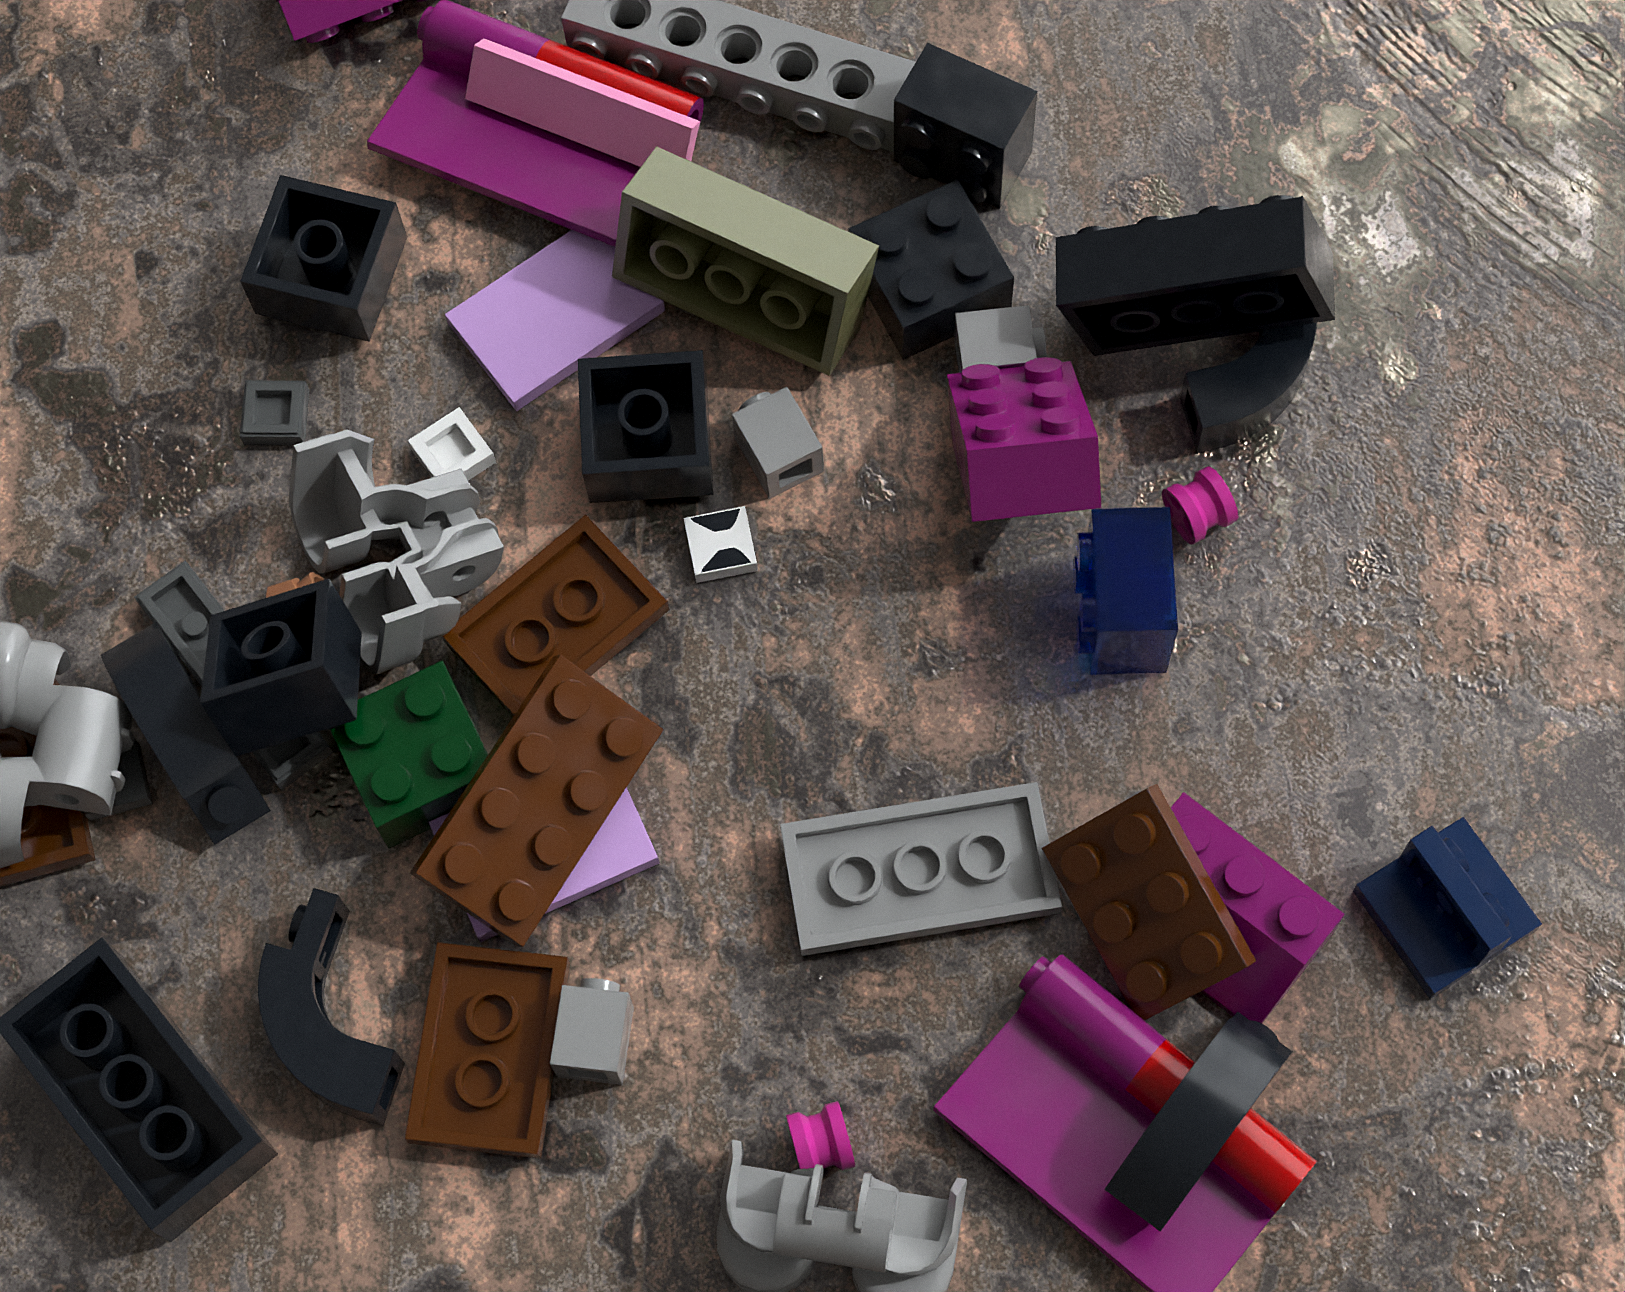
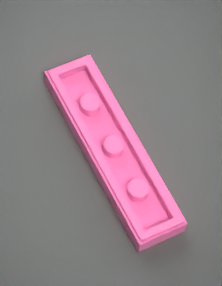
(575, 106)

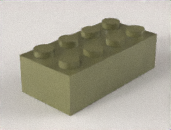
(743, 260)

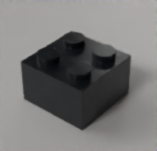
(963, 125)
(324, 258)
(932, 265)
(645, 426)
(282, 668)

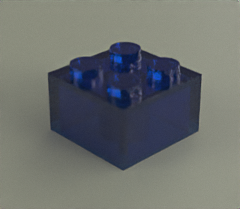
(1126, 591)

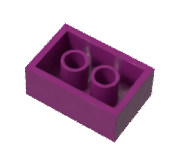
(1023, 440)

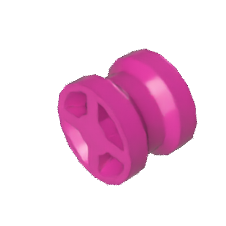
(1200, 505)
(821, 1138)

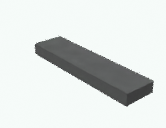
(183, 611)

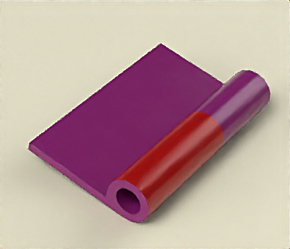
(498, 154)
(1069, 1099)

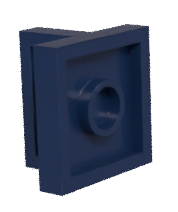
(1446, 906)

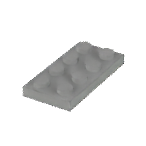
(919, 868)

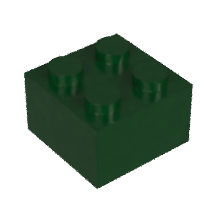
(411, 752)

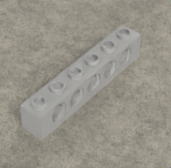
(759, 86)

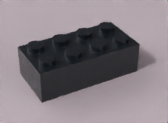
(1195, 276)
(135, 1090)

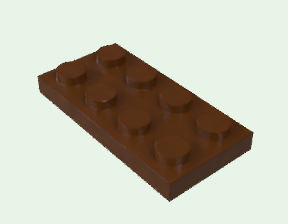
(537, 801)

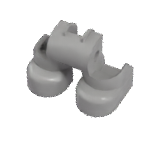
(435, 519)
(75, 743)
(776, 1231)

